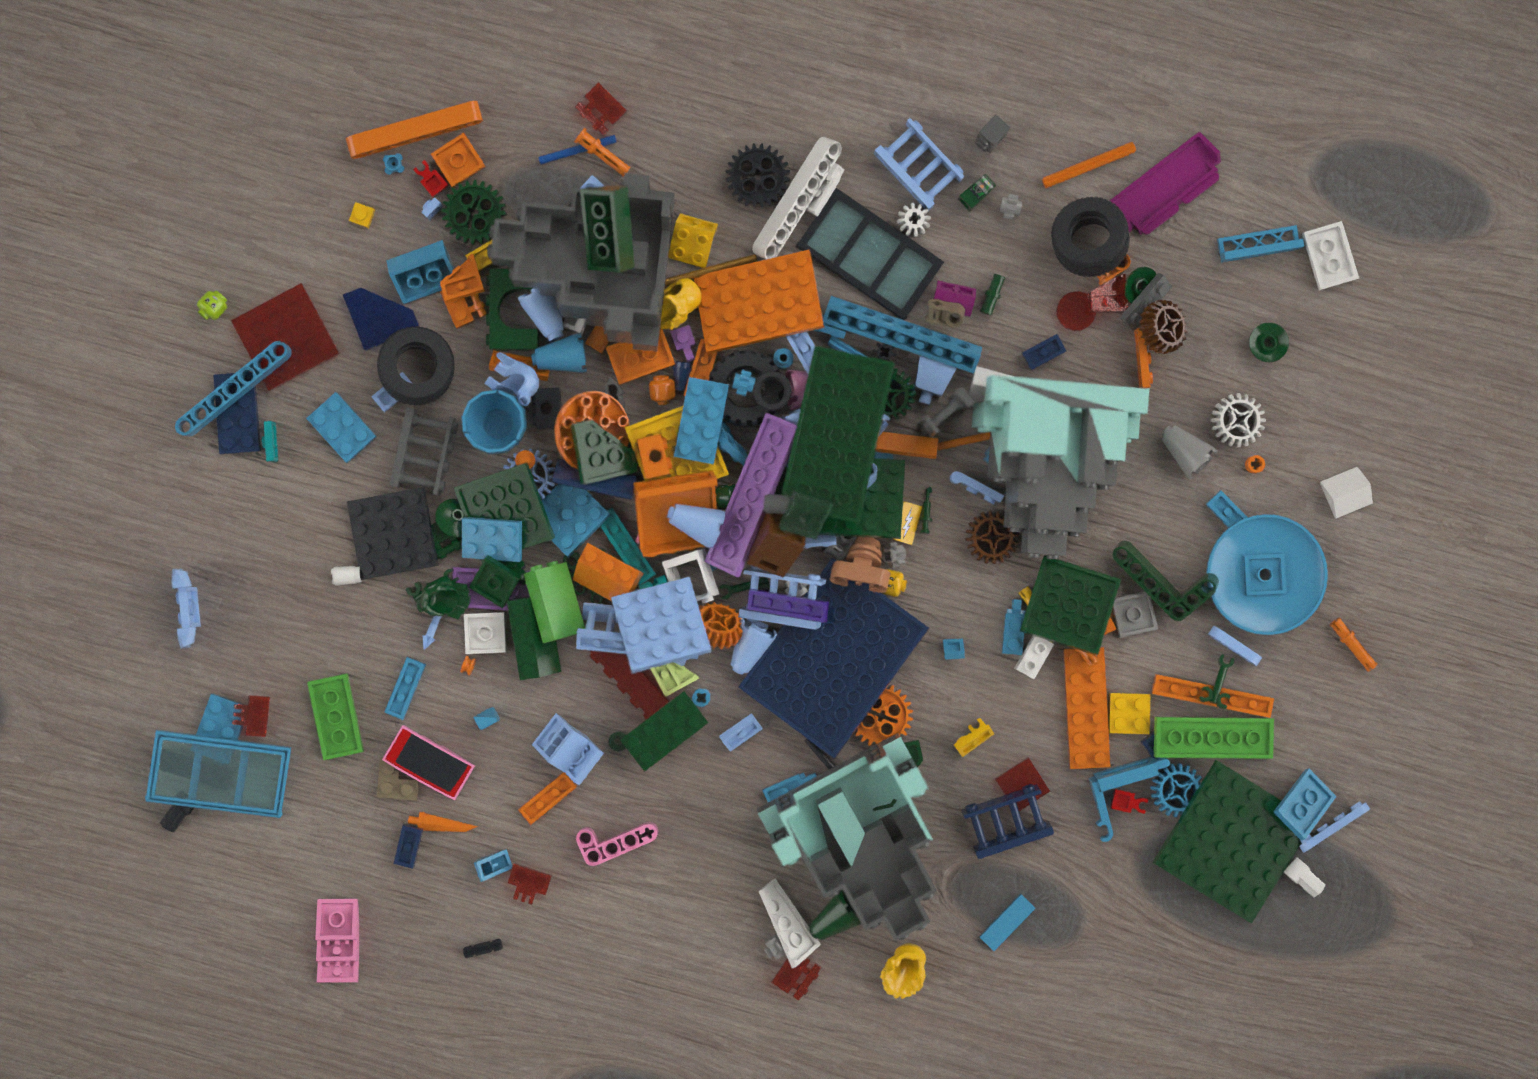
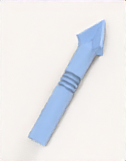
(428, 638)

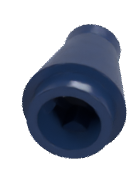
(681, 374)

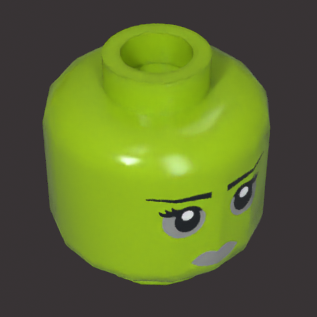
(212, 305)

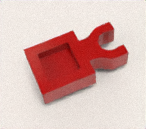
(432, 180)
(1125, 801)

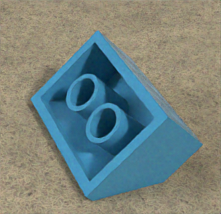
(420, 271)

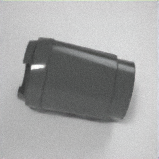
(775, 503)

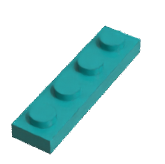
(626, 545)

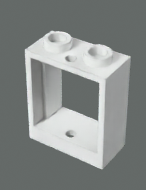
(672, 573)

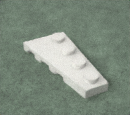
(788, 923)

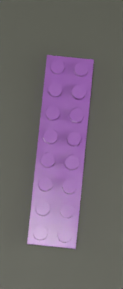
(745, 508)

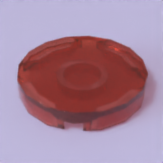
(1074, 311)

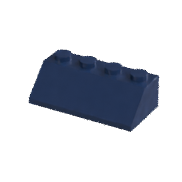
(617, 486)

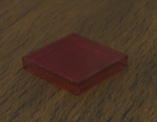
(1019, 776)

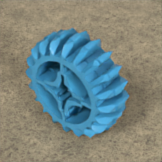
(1169, 794)

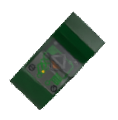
(976, 192)

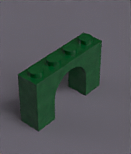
(501, 336)

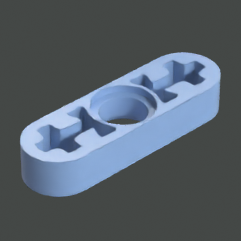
(1234, 645)

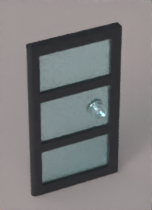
(870, 254)

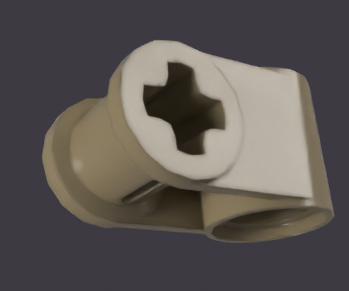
(943, 313)

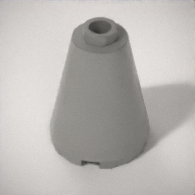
(1188, 451)

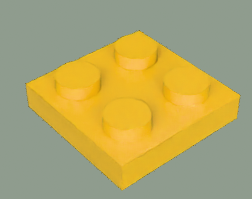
(1129, 713)

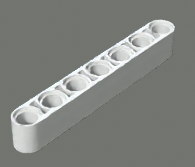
(797, 198)

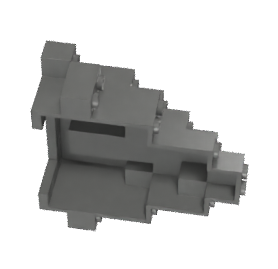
(550, 255)

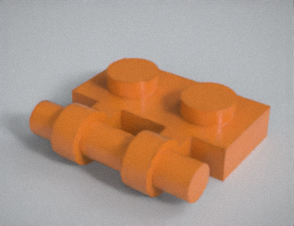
(462, 313)

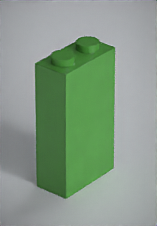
(554, 601)

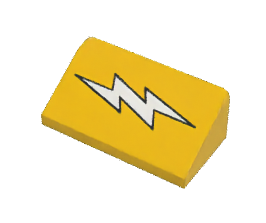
(910, 519)

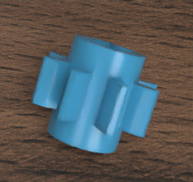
(744, 382)

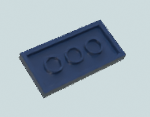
(239, 423)

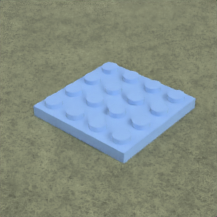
(661, 624)

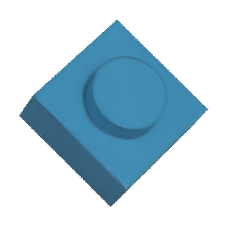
(953, 649)

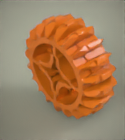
(718, 621)

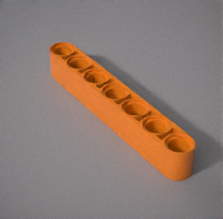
(414, 129)

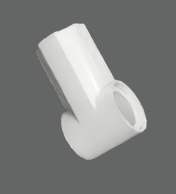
(1301, 875)

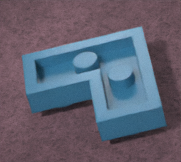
(728, 444)

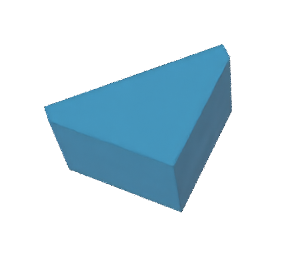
(493, 865)

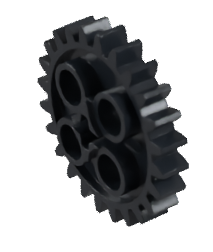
(755, 157)

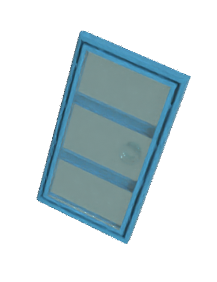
(218, 774)

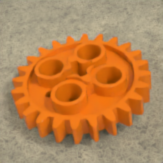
(888, 698)

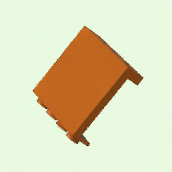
(652, 505)

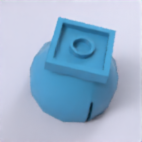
(494, 422)

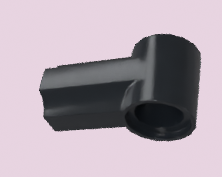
(175, 816)

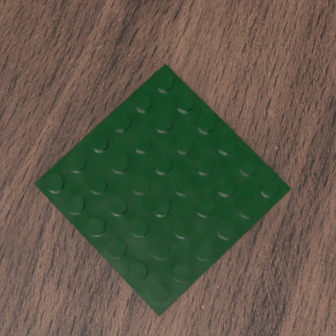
(1230, 842)

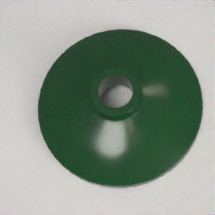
(1137, 282)
(1278, 342)
(446, 520)

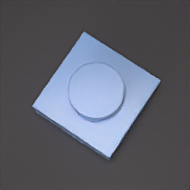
(431, 208)

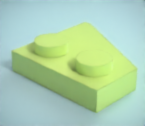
(672, 677)

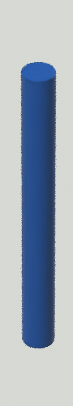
(573, 150)

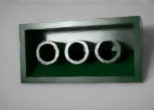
(607, 228)
(532, 656)

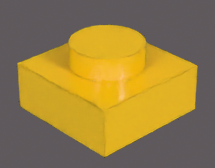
(362, 215)

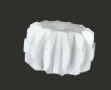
(907, 216)

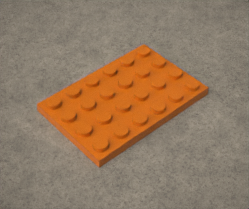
(759, 302)

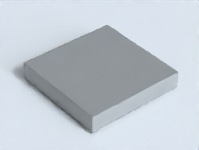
(1134, 614)

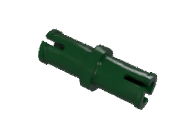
(992, 294)

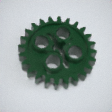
(456, 208)

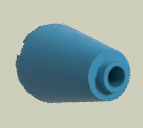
(562, 355)

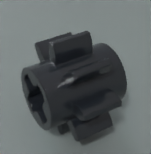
(885, 347)

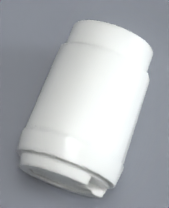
(345, 575)

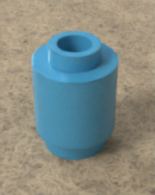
(783, 365)

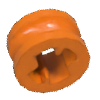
(1251, 459)
(468, 665)

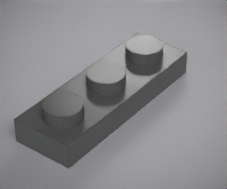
(1153, 292)

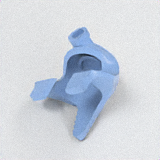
(522, 380)

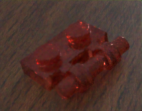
(605, 104)
(788, 976)

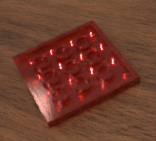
(290, 320)

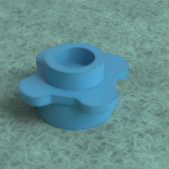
(389, 159)

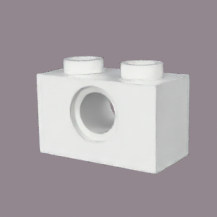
(1033, 656)

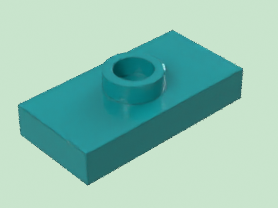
(269, 441)

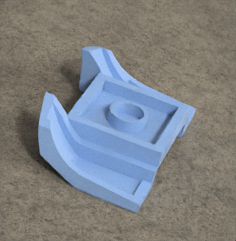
(189, 607)

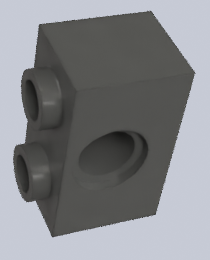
(992, 134)

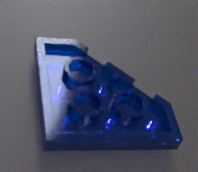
(377, 316)

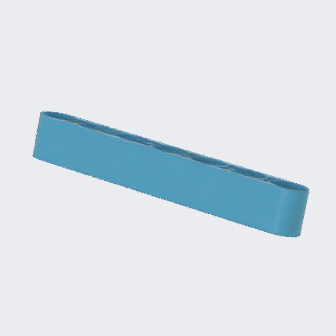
(223, 390)

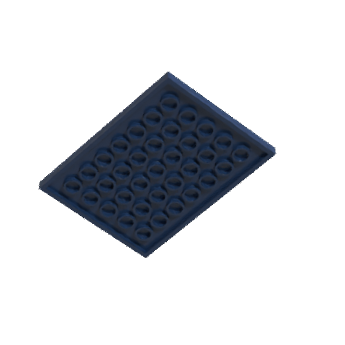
(835, 674)

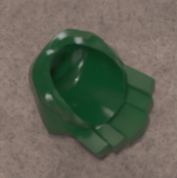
(445, 598)

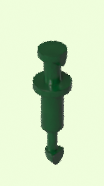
(926, 513)

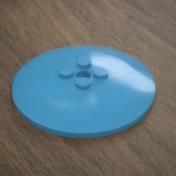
(1295, 570)

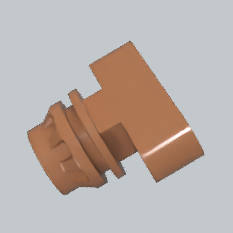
(862, 566)

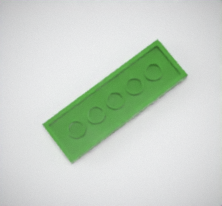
(1213, 737)

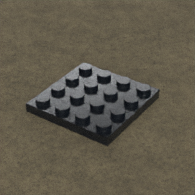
(392, 533)

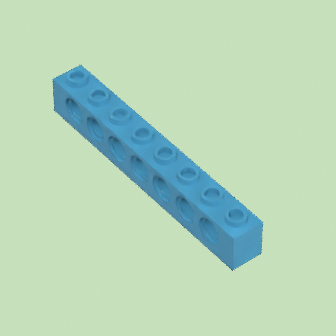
(902, 334)

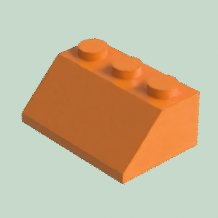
(605, 573)

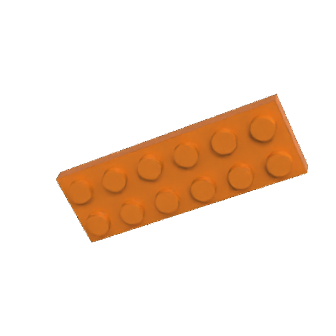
(1086, 711)

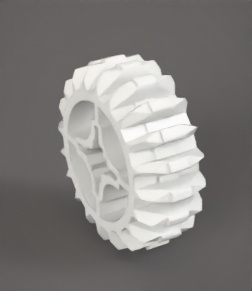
(1233, 414)

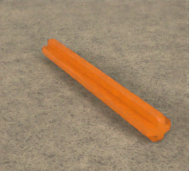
(1088, 165)

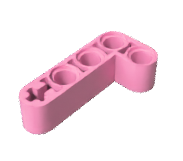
(619, 840)

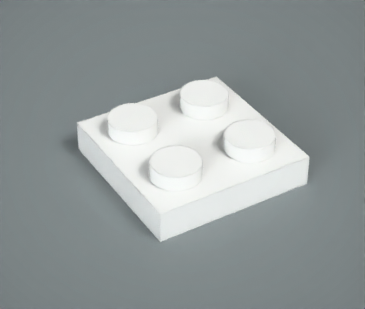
(485, 633)

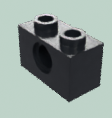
(546, 396)

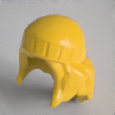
(678, 302)
(904, 971)

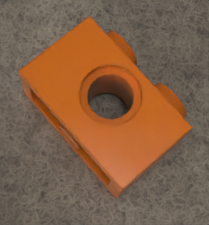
(651, 468)

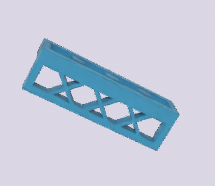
(1263, 249)

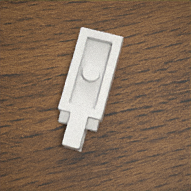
(825, 190)

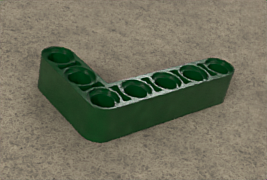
(1162, 584)

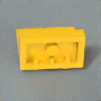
(692, 240)

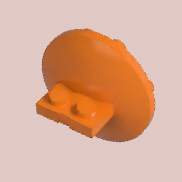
(589, 406)

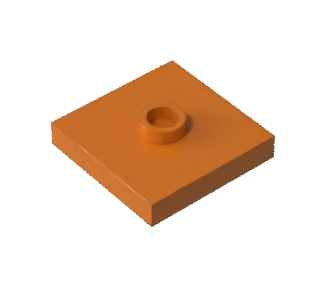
(458, 160)

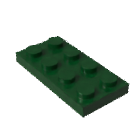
(664, 731)

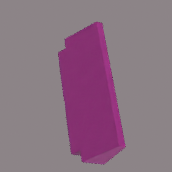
(1168, 184)

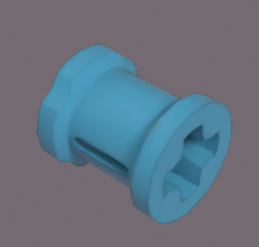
(695, 696)

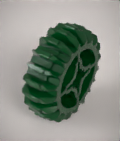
(905, 387)

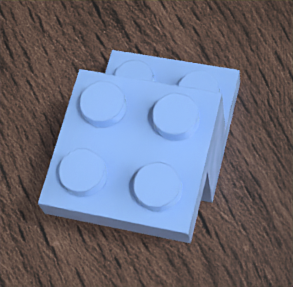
(567, 749)

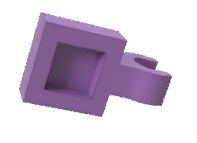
(683, 341)

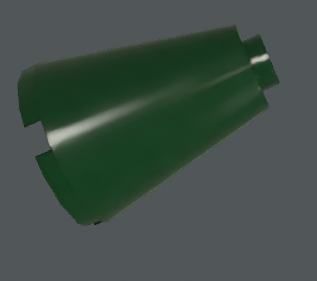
(834, 918)

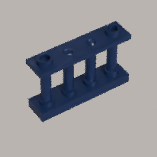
(1021, 835)

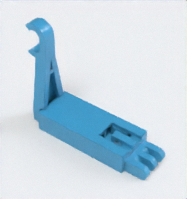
(1119, 777)

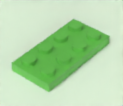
(335, 716)

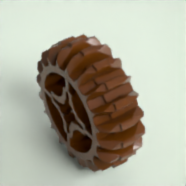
(1163, 326)
(992, 546)

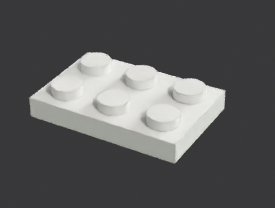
(1330, 255)

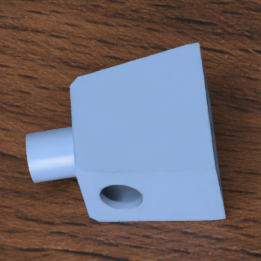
(932, 378)

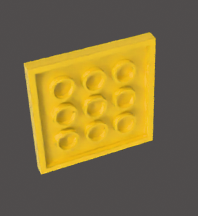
(668, 426)

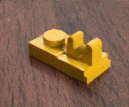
(977, 736)

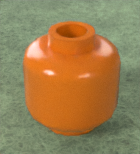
(662, 389)

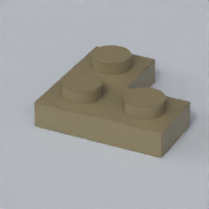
(394, 787)

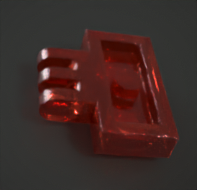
(253, 715)
(528, 882)

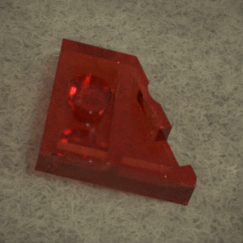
(1109, 297)

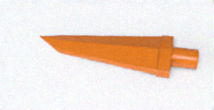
(436, 823)

